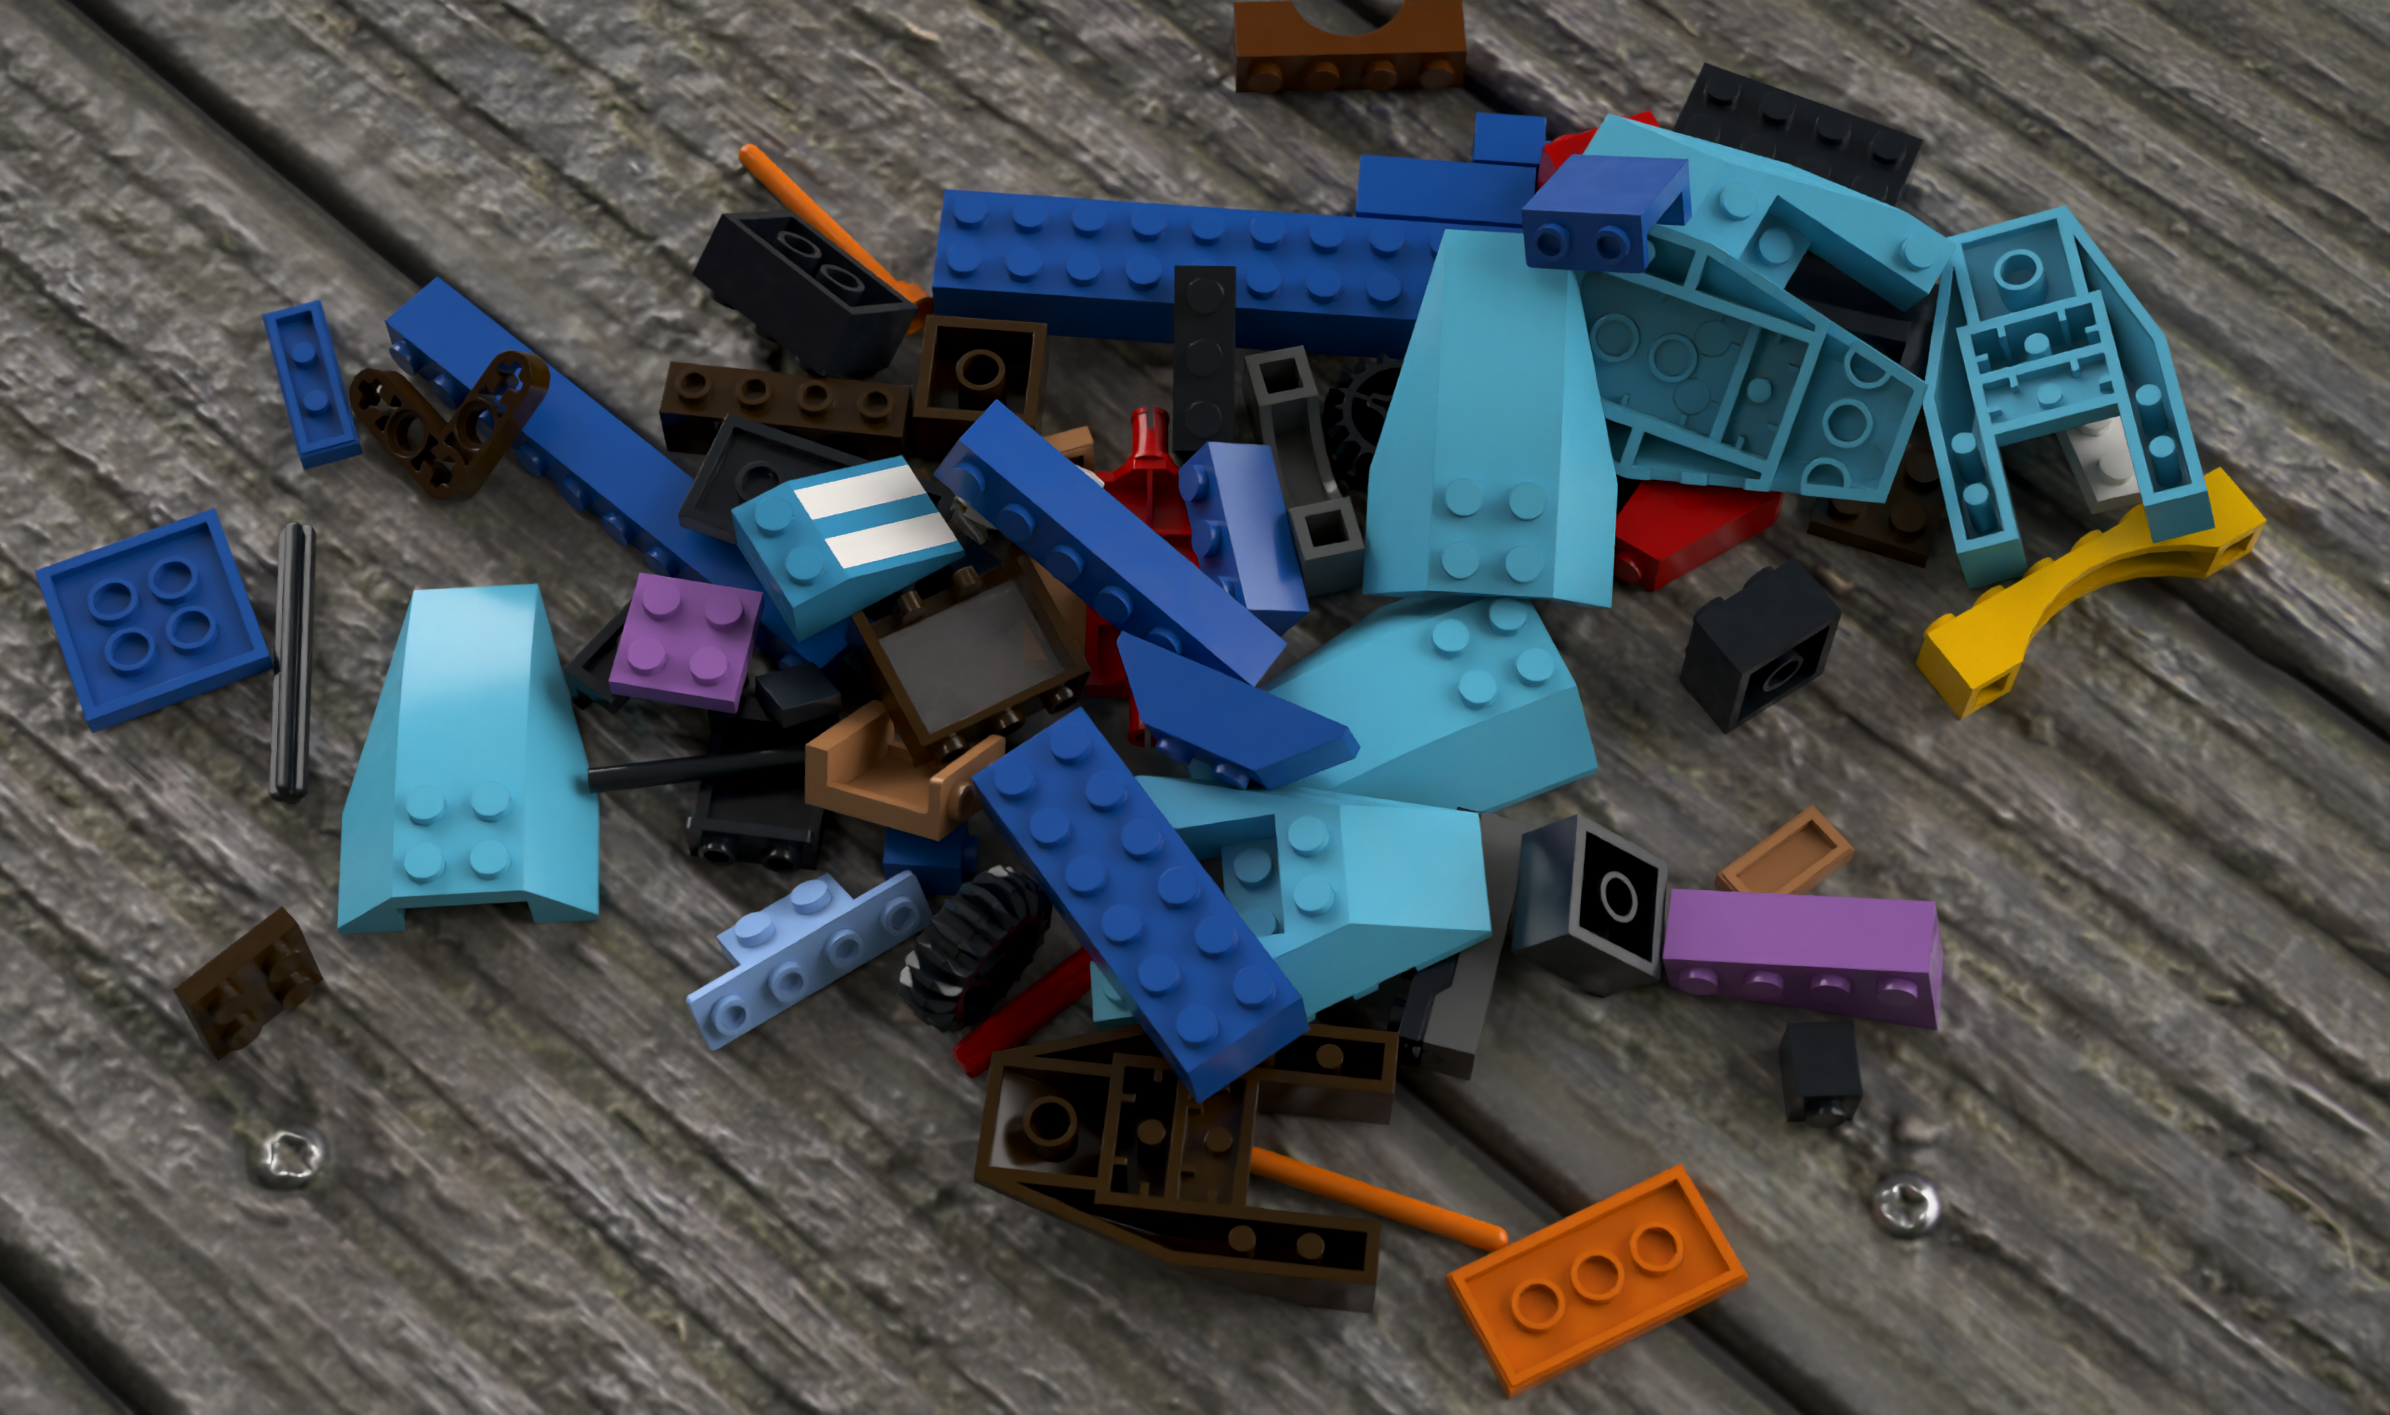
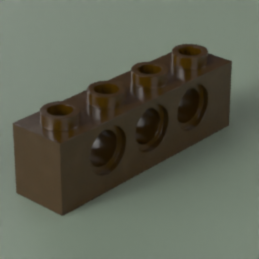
(839, 413)

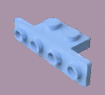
(801, 948)

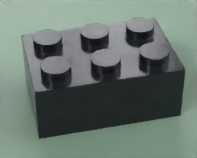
(804, 292)

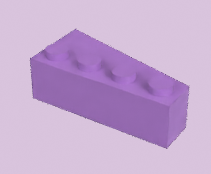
(1809, 952)

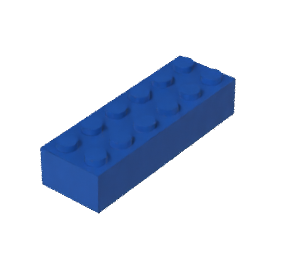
(1141, 905)

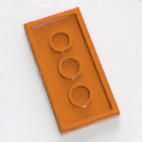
(1595, 1280)

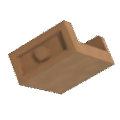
(871, 776)

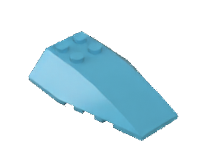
(1739, 381)
(1494, 440)
(1447, 703)
(471, 771)

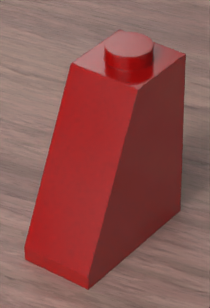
(1681, 526)

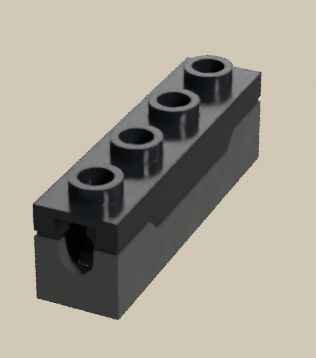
(1450, 999)

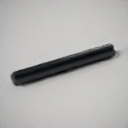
(293, 664)

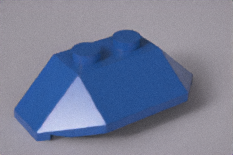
(1228, 722)

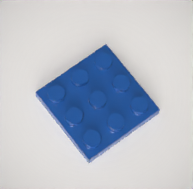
(153, 620)

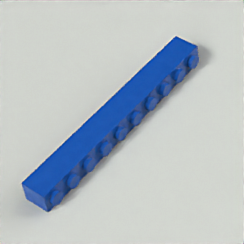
(593, 463)

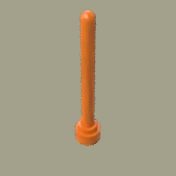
(799, 202)
(1377, 1200)

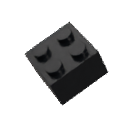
(1759, 644)
(1590, 906)

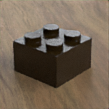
(968, 368)

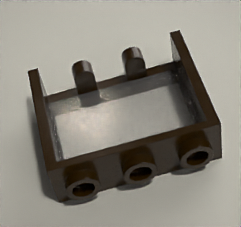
(970, 659)

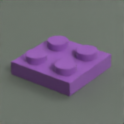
(687, 643)

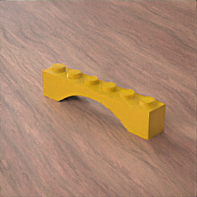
(1981, 650)

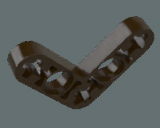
(458, 438)

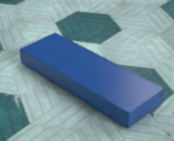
(312, 384)

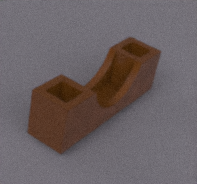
(1285, 53)

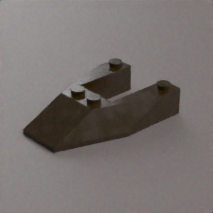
(1125, 1152)

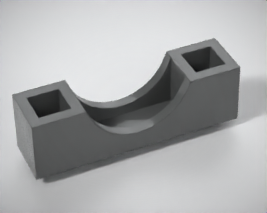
(1286, 416)

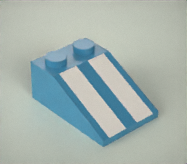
(842, 541)

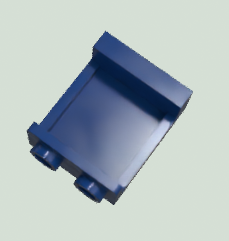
(1600, 212)

